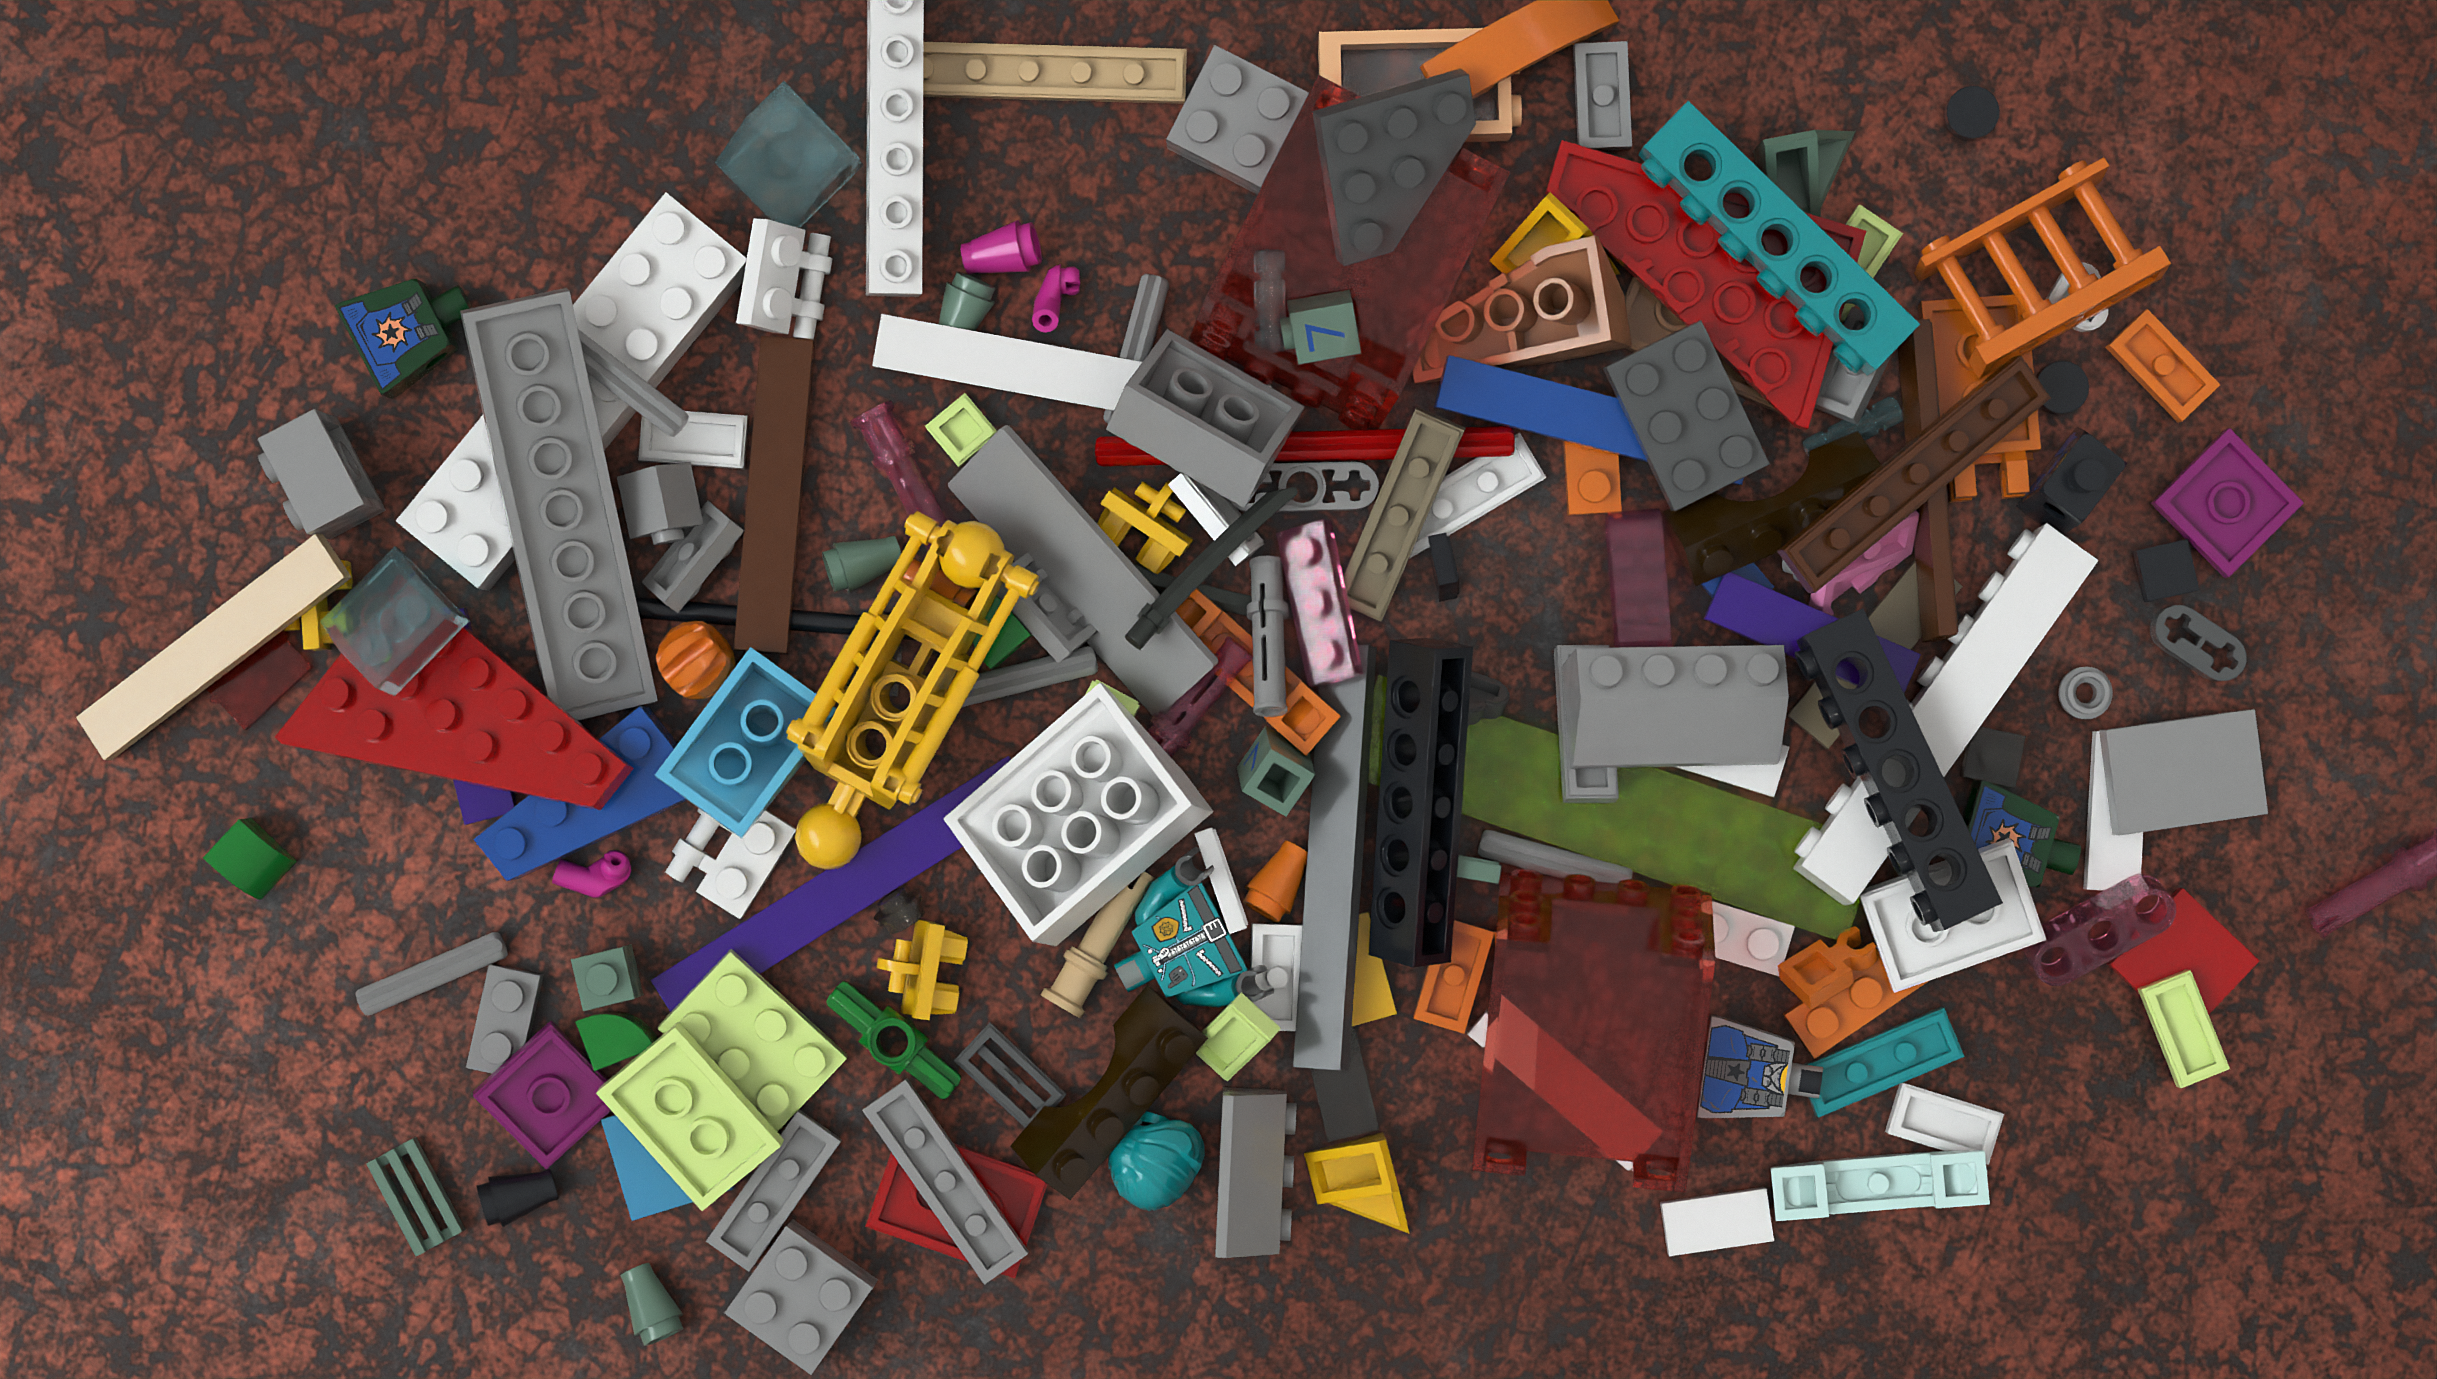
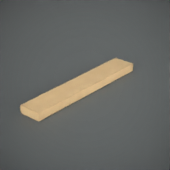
(1054, 72)
(213, 646)

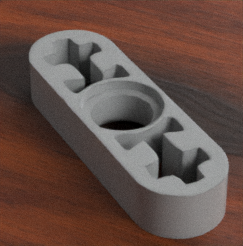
(1341, 498)

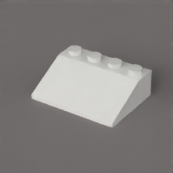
(1076, 816)

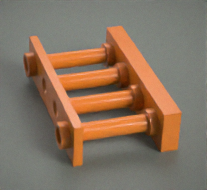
(2042, 318)

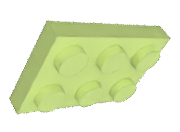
(757, 1038)
(690, 1116)

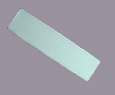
(1880, 1183)

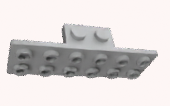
(1084, 578)

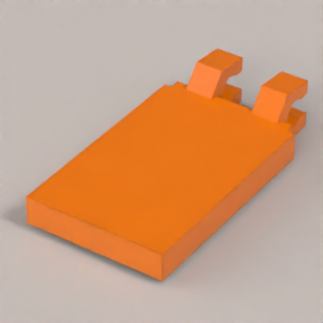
(1953, 347)

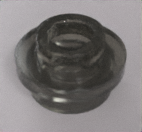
(899, 910)

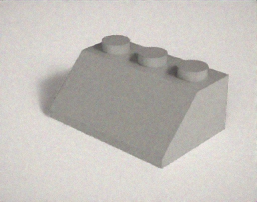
(1204, 418)
(1254, 1172)

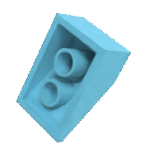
(739, 747)

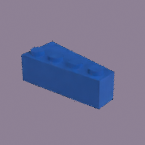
(547, 830)

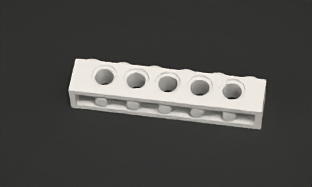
(894, 148)

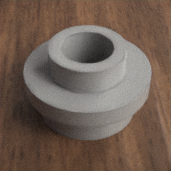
(2101, 692)

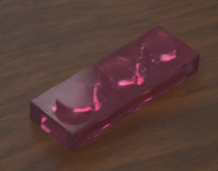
(1319, 603)

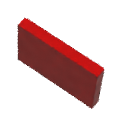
(906, 1215)

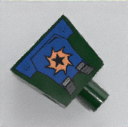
(403, 331)
(1998, 814)

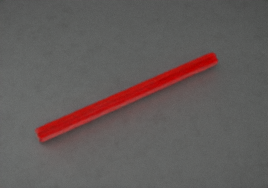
(1330, 446)

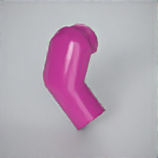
(1048, 300)
(595, 879)

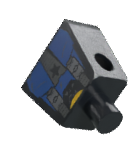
(2072, 482)

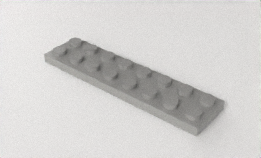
(559, 503)

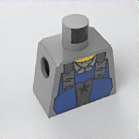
(1751, 1072)

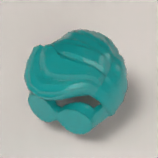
(1156, 1161)

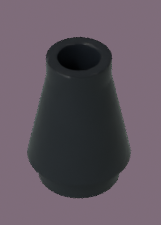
(515, 1195)

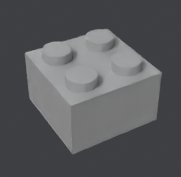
(1236, 119)
(319, 475)
(801, 1296)

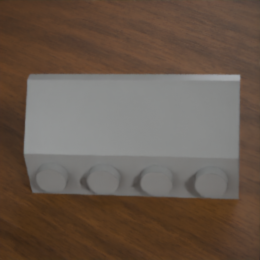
(1675, 706)

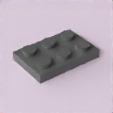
(1686, 415)

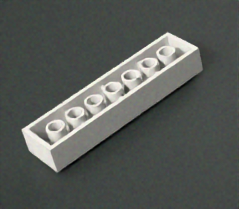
(641, 311)

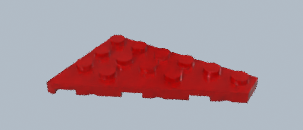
(1698, 278)
(460, 721)

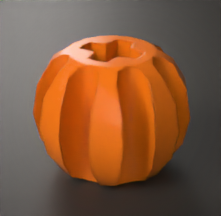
(695, 659)

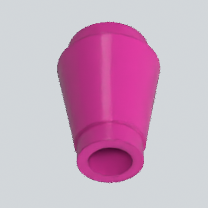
(1003, 250)

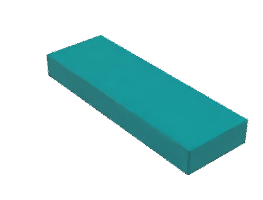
(1885, 1060)

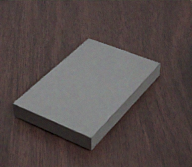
(2183, 772)

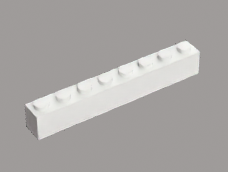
(1953, 699)

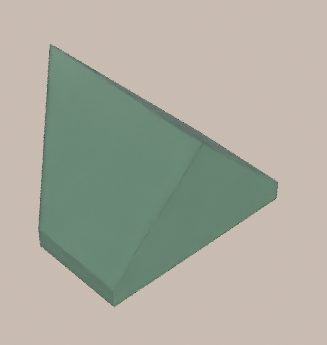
(1804, 164)

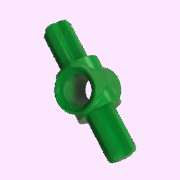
(870, 1022)

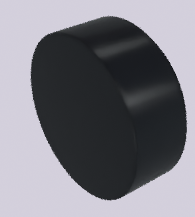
(1971, 113)
(2065, 385)

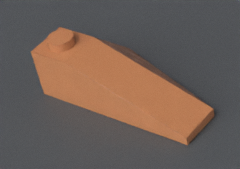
(1540, 313)

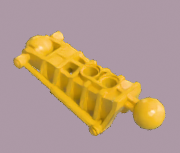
(969, 557)

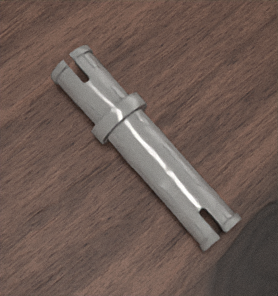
(1267, 616)

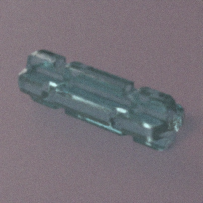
(1269, 298)
(1883, 415)

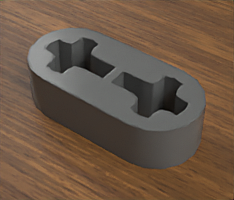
(2205, 633)

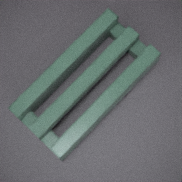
(397, 1205)

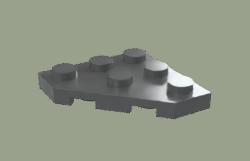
(1387, 157)

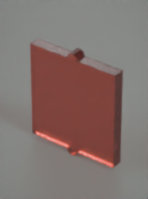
(260, 680)

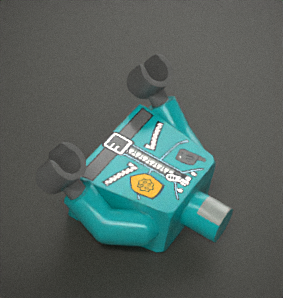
(1187, 943)

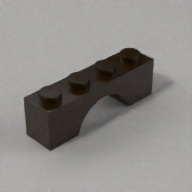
(1727, 534)
(1149, 1051)

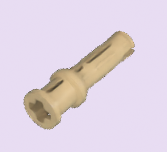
(1086, 963)

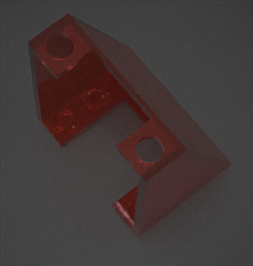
(1392, 294)
(1595, 1024)

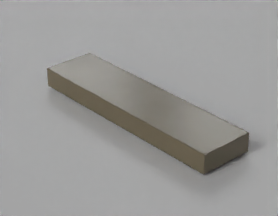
(1400, 512)
(1893, 619)

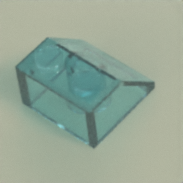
(787, 158)
(393, 622)

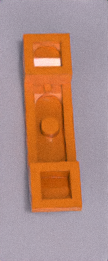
(1522, 40)
(1307, 713)

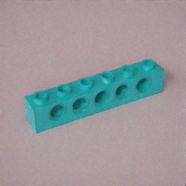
(1885, 320)

